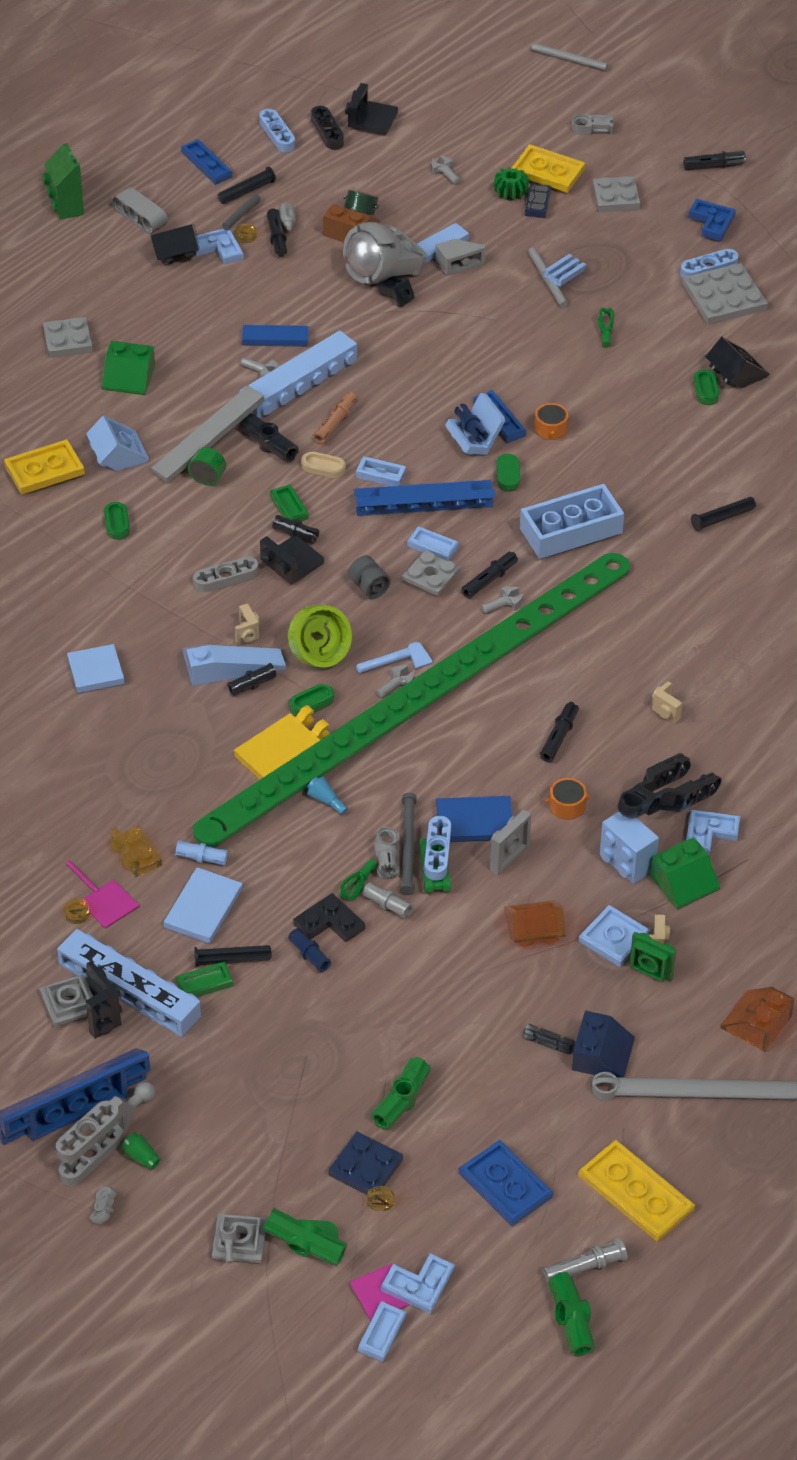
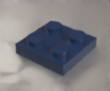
(365, 1163)

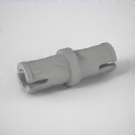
(388, 900)

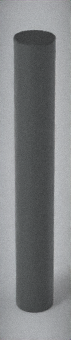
(241, 212)

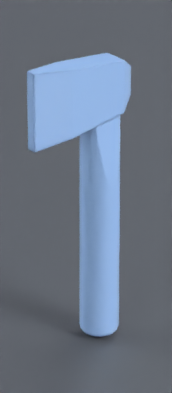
(415, 651)

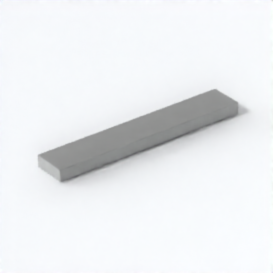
(208, 433)

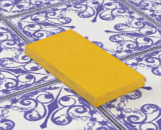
(636, 1190)

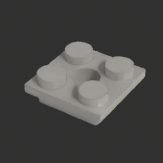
(427, 564)
(62, 1010)
(246, 1249)

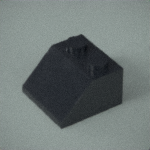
(175, 242)
(735, 364)

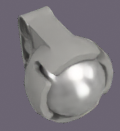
(381, 252)

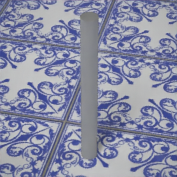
(569, 56)
(553, 287)

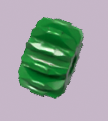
(511, 183)

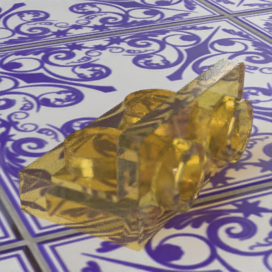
(135, 850)

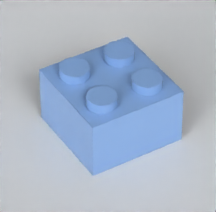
(628, 846)

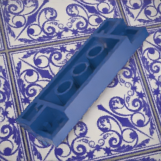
(424, 497)
(73, 1097)

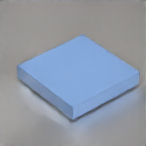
(95, 668)
(612, 935)

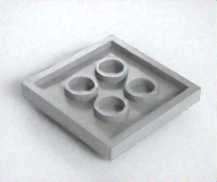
(724, 293)

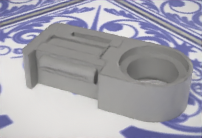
(593, 124)

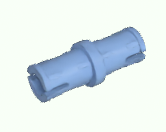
(201, 853)

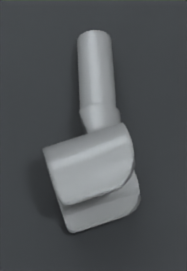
(228, 1238)

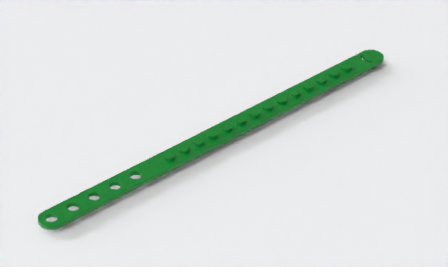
(405, 702)

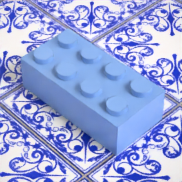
(571, 521)

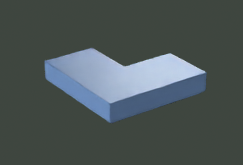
(223, 243)
(706, 825)
(422, 1289)

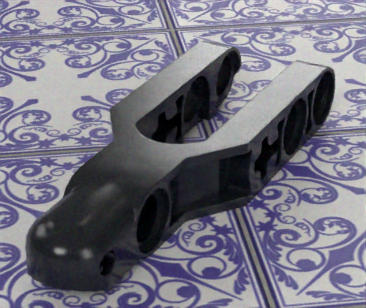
(643, 800)

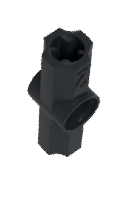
(269, 437)

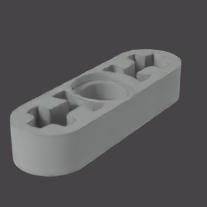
(243, 574)

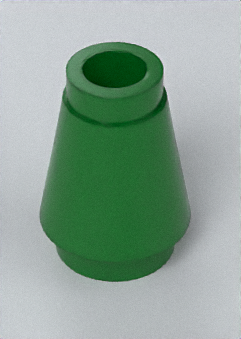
(140, 1150)

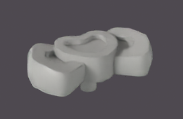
(103, 1205)

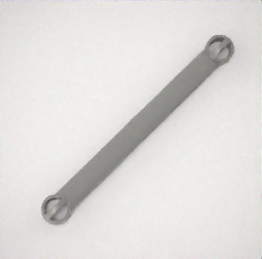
(693, 1088)

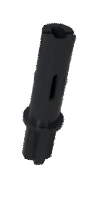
(711, 160)
(278, 238)
(496, 569)
(562, 725)

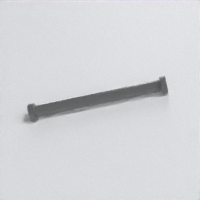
(407, 886)

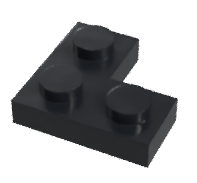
(329, 913)

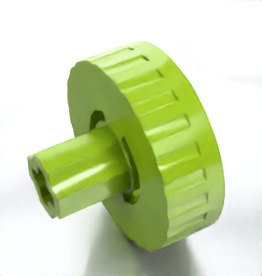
(312, 621)

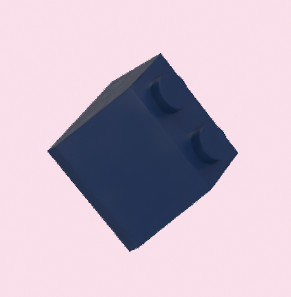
(602, 1046)

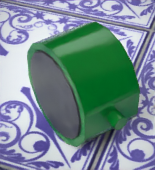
(207, 466)

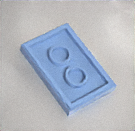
(203, 905)

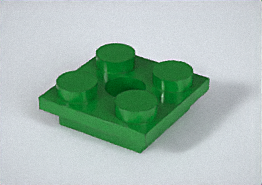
(652, 957)

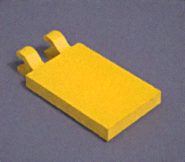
(280, 742)

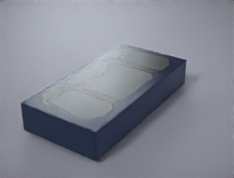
(537, 200)

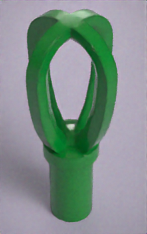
(606, 331)
(361, 875)

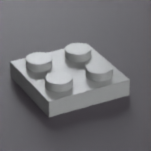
(616, 194)
(67, 337)
(510, 841)

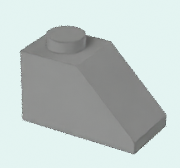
(459, 255)

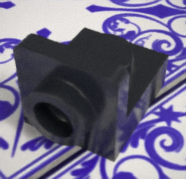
(399, 289)

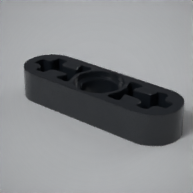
(337, 141)

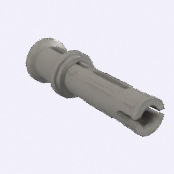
(597, 1258)

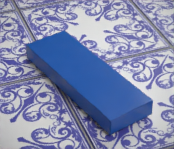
(206, 161)
(275, 335)
(512, 428)

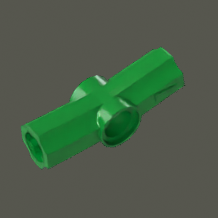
(395, 1103)
(305, 1237)
(572, 1314)

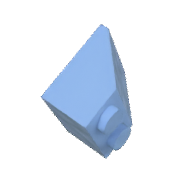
(116, 444)

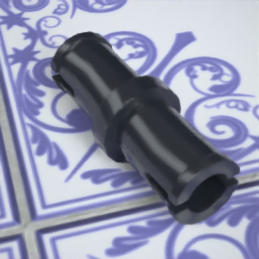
(295, 528)
(252, 679)

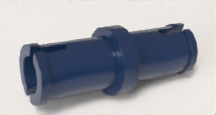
(471, 423)
(309, 950)

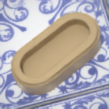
(323, 464)

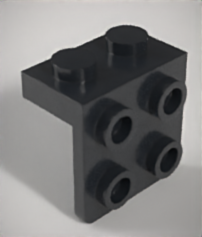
(368, 114)
(291, 558)
(104, 1006)

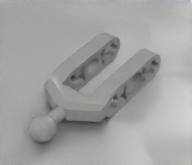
(115, 1125)

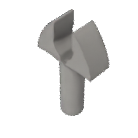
(444, 166)
(263, 369)
(507, 599)
(398, 679)

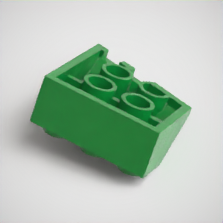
(64, 183)

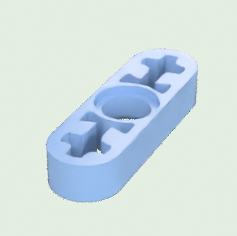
(288, 143)
(720, 259)
(441, 856)

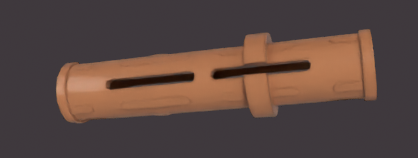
(339, 412)

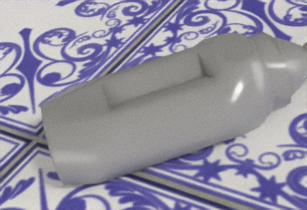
(287, 215)

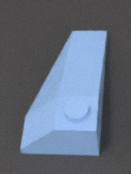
(223, 662)

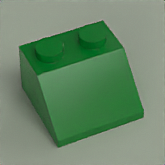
(128, 367)
(684, 873)

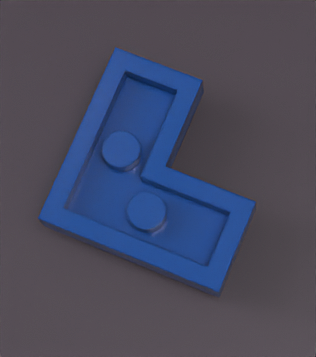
(716, 217)

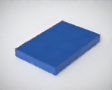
(474, 816)
(506, 1183)

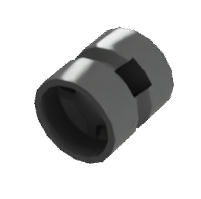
(369, 577)

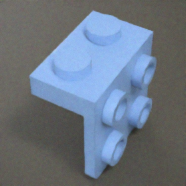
(490, 419)

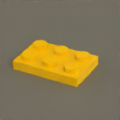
(550, 168)
(44, 466)

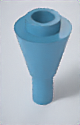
(322, 791)

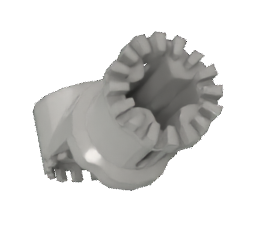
(381, 853)

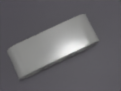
(139, 210)

